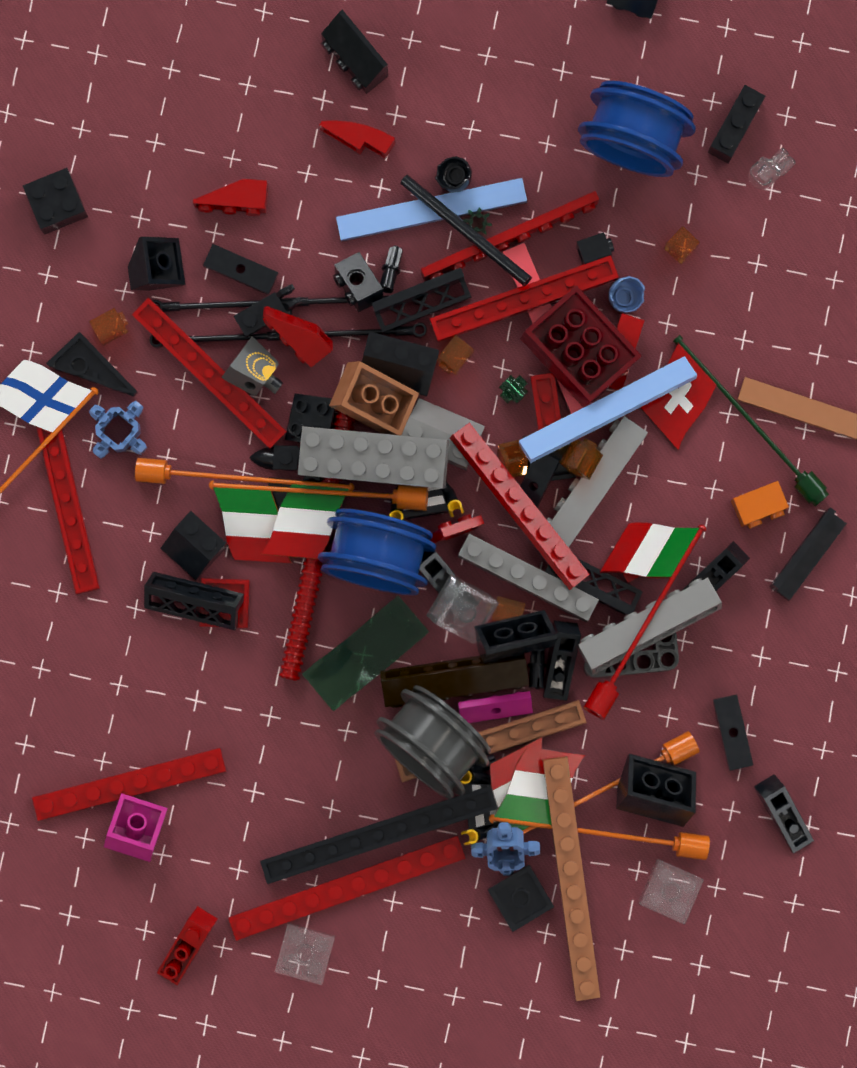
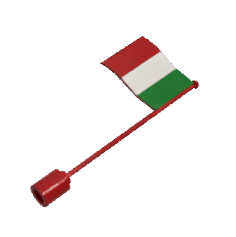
(644, 552)

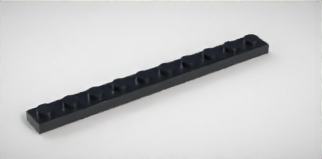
(379, 834)

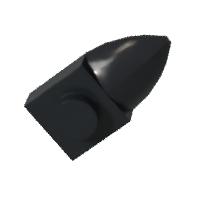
(277, 458)

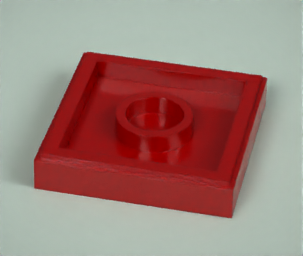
(236, 585)

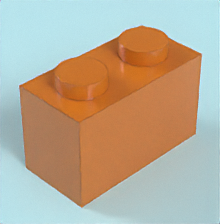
(760, 504)

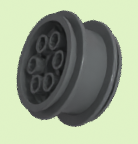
(433, 741)

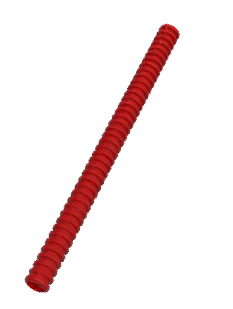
(307, 592)

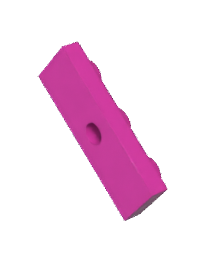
(496, 707)

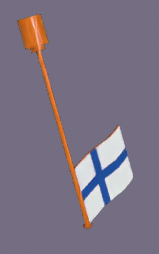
(42, 401)

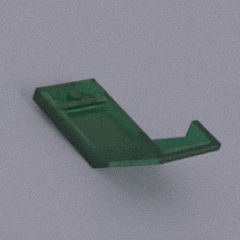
(366, 653)

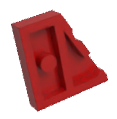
(448, 530)

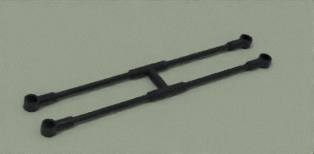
(273, 336)

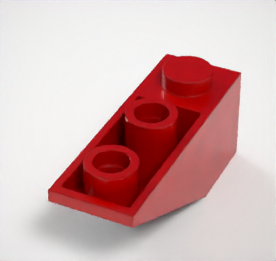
(240, 196)
(303, 336)
(187, 945)

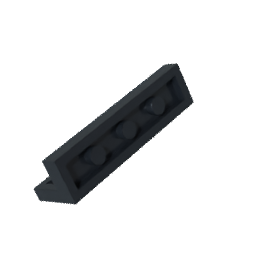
(419, 291)
(808, 554)
(192, 595)
(605, 598)

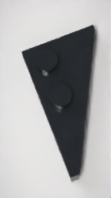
(86, 362)

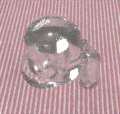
(767, 170)

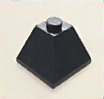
(156, 264)

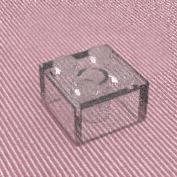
(461, 608)
(670, 891)
(305, 953)

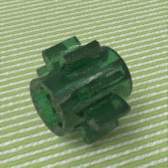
(484, 223)
(513, 389)

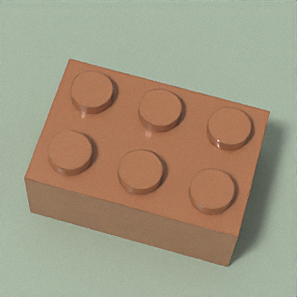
(374, 399)

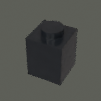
(594, 248)

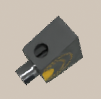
(253, 369)

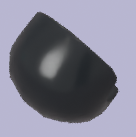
(454, 174)

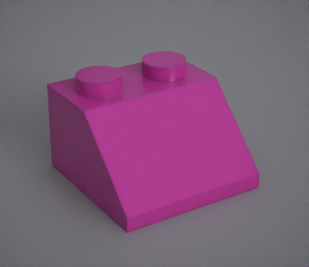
(135, 827)

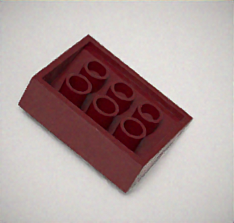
(580, 347)

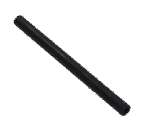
(466, 230)

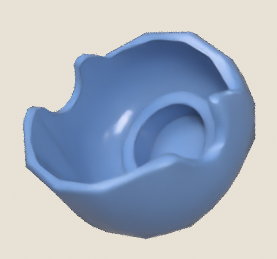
(626, 294)

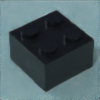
(55, 201)

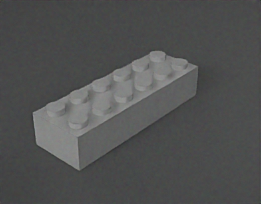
(373, 457)

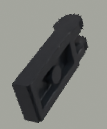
(251, 319)

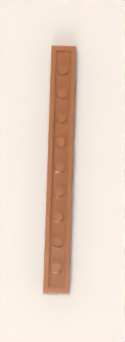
(571, 878)

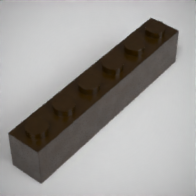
(455, 678)

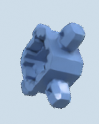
(137, 445)
(505, 860)

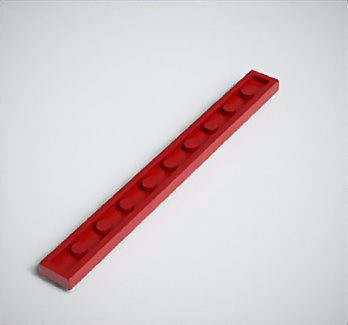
(346, 888)

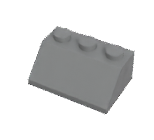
(438, 423)

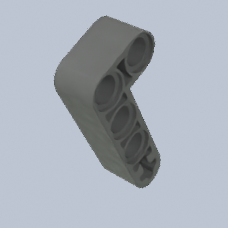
(654, 660)

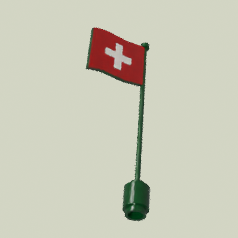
(681, 407)

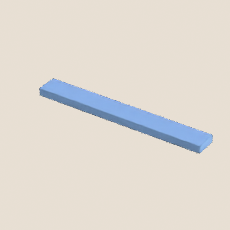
(417, 213)
(607, 409)

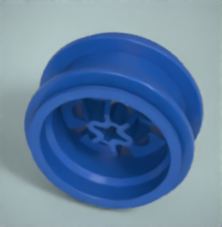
(636, 128)
(377, 551)

